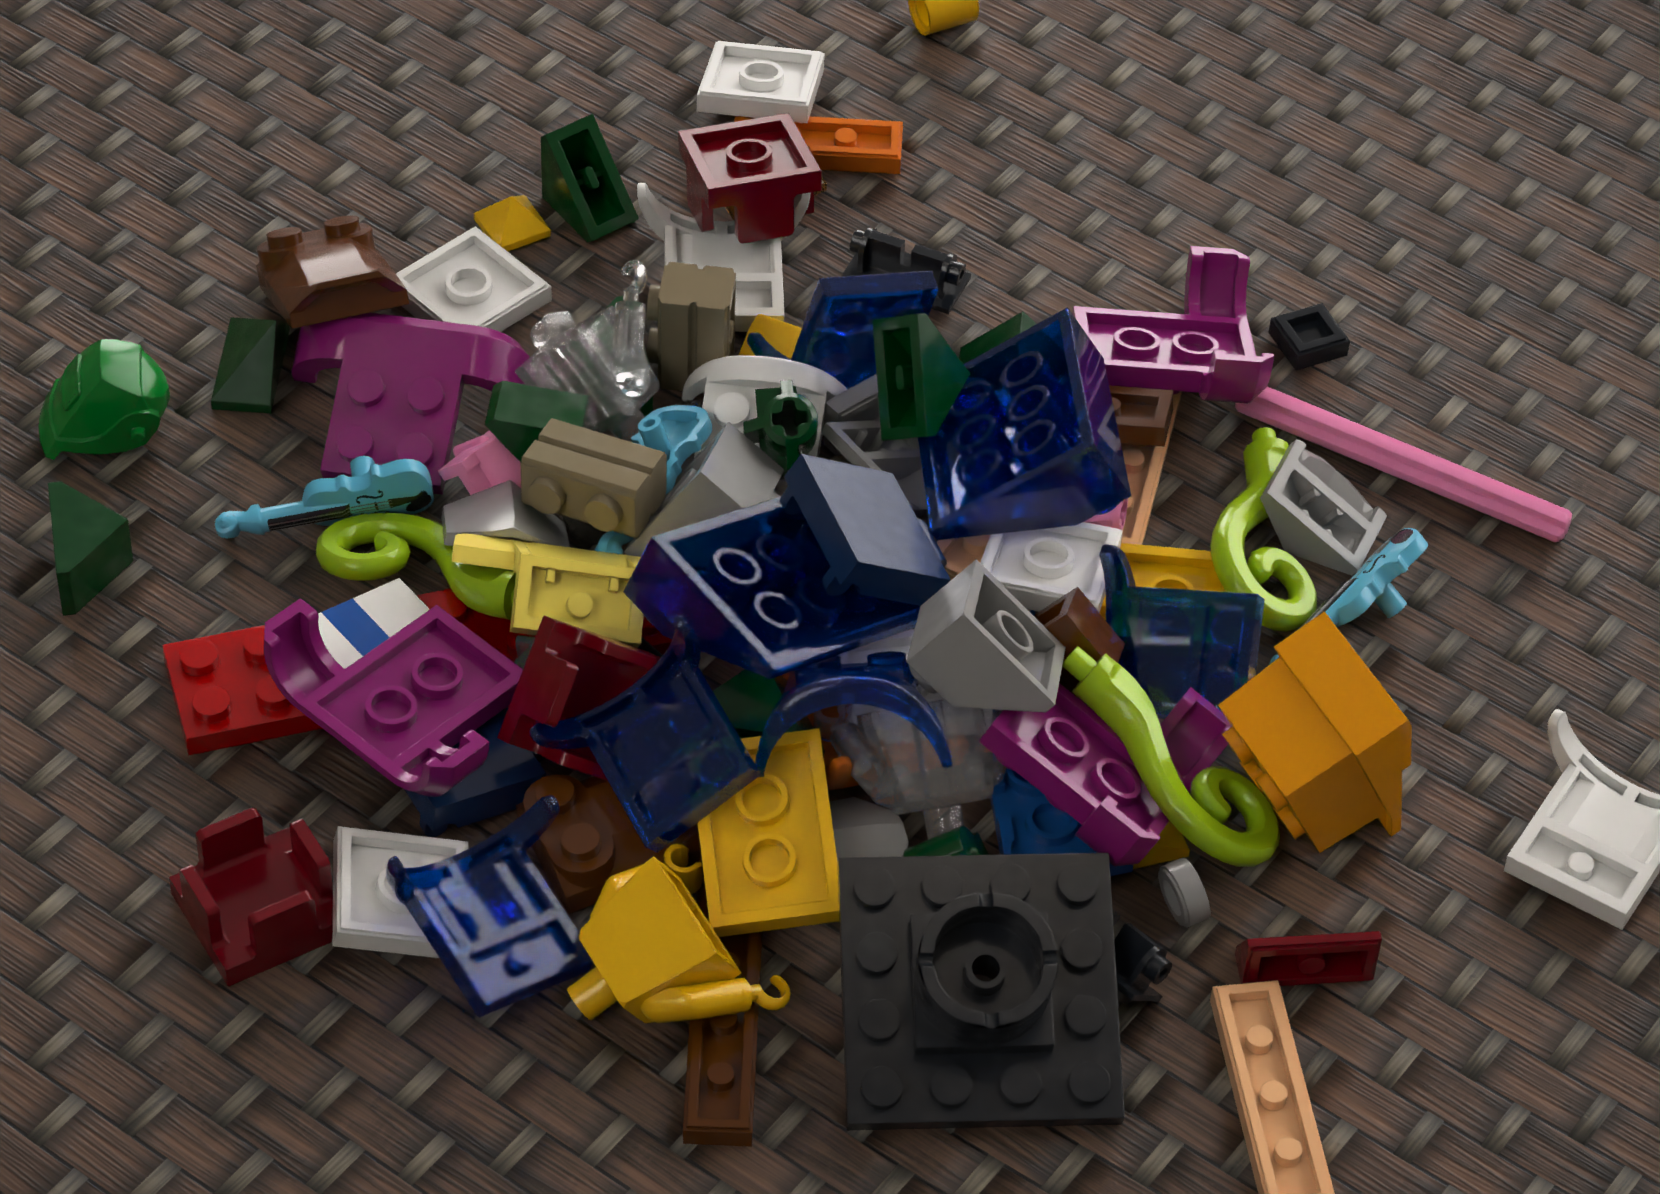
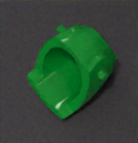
(104, 401)

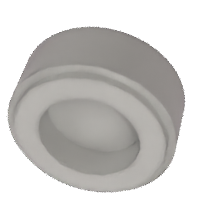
(1184, 892)

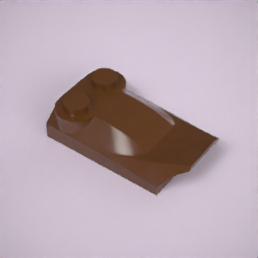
(327, 273)
(590, 838)

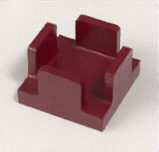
(753, 167)
(565, 677)
(256, 895)

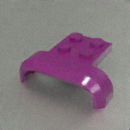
(1194, 351)
(400, 384)
(400, 700)
(1091, 774)

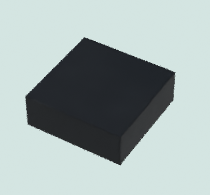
(1309, 336)

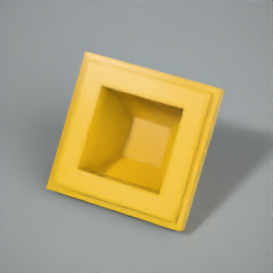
(512, 223)

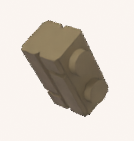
(693, 320)
(593, 478)

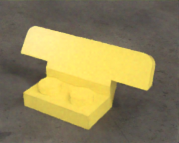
(562, 584)

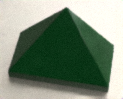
(250, 365)

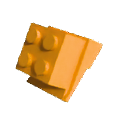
(1321, 737)

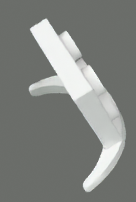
(755, 263)
(731, 388)
(1591, 836)

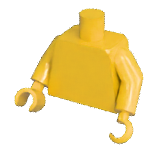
(661, 951)

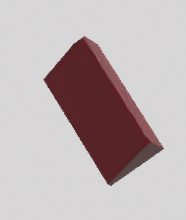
(1309, 958)

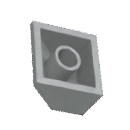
(719, 480)
(984, 647)

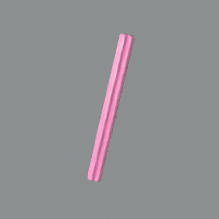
(1409, 463)

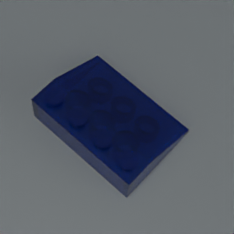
(1027, 438)
(757, 592)

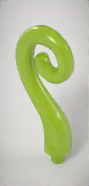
(1228, 542)
(478, 587)
(1198, 816)

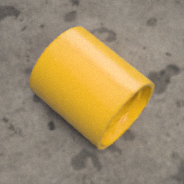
(939, 15)

